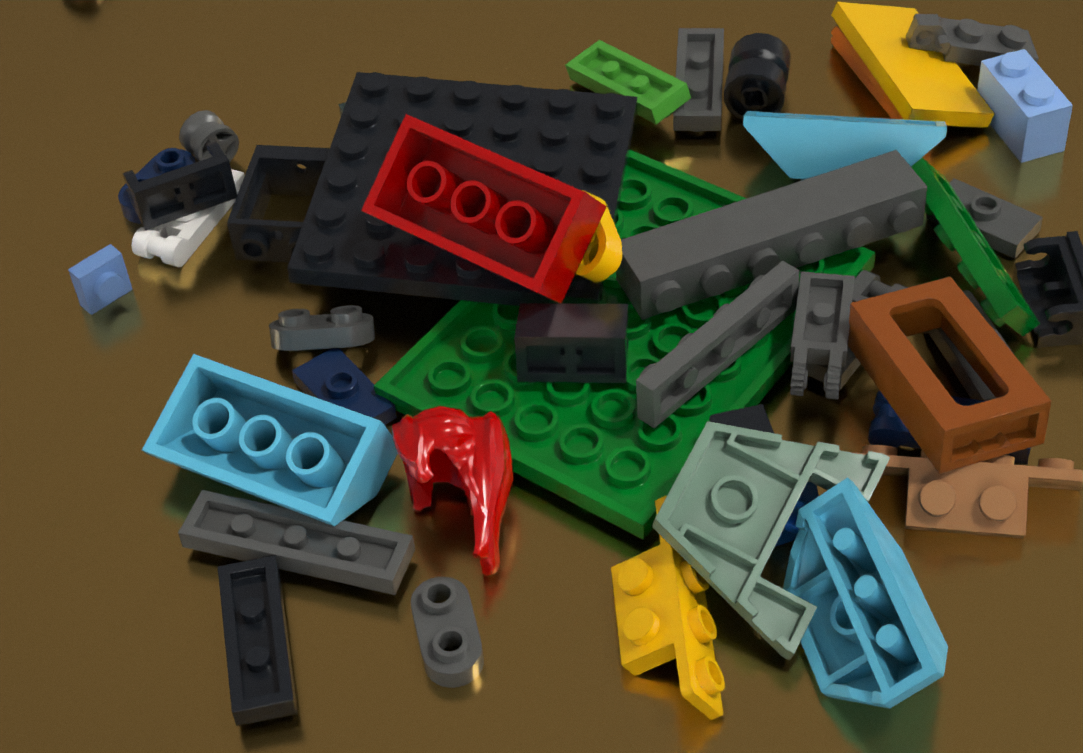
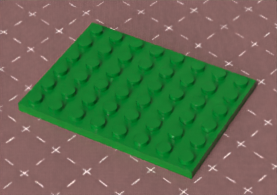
(588, 435)

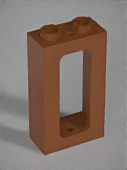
(944, 429)

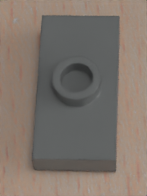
(1000, 222)

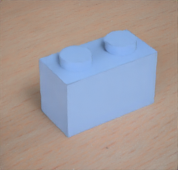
(1027, 105)

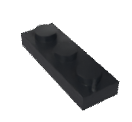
(256, 641)

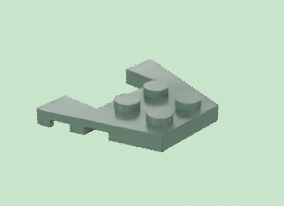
(734, 507)

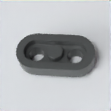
(340, 329)
(445, 626)

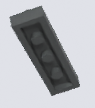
(716, 344)
(301, 544)

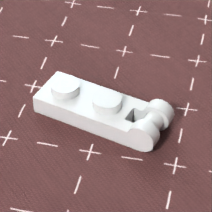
(181, 237)

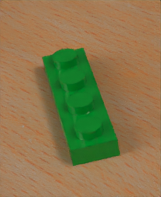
(979, 262)

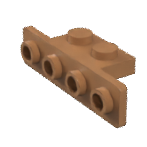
(976, 498)

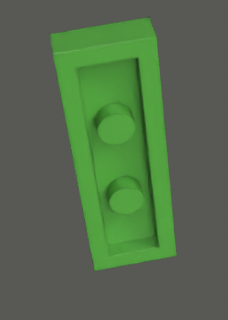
(614, 71)

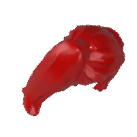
(467, 453)

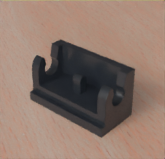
(182, 190)
(1054, 289)
(572, 343)

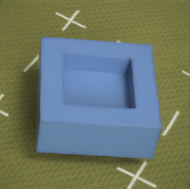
(100, 279)

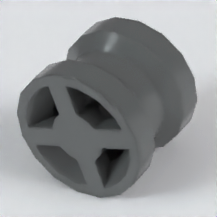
(205, 128)

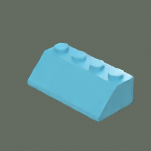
(272, 441)

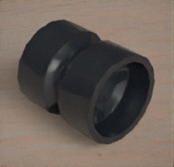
(757, 75)

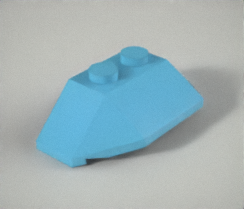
(822, 143)
(871, 623)

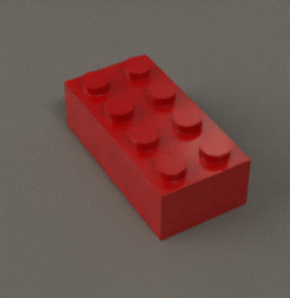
(484, 208)

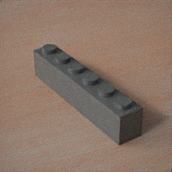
(752, 236)

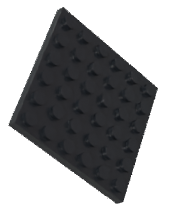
(556, 132)

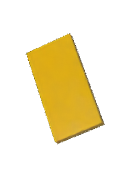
(913, 79)

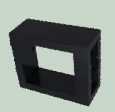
(272, 172)

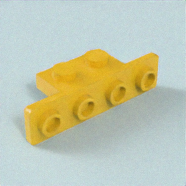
(667, 618)

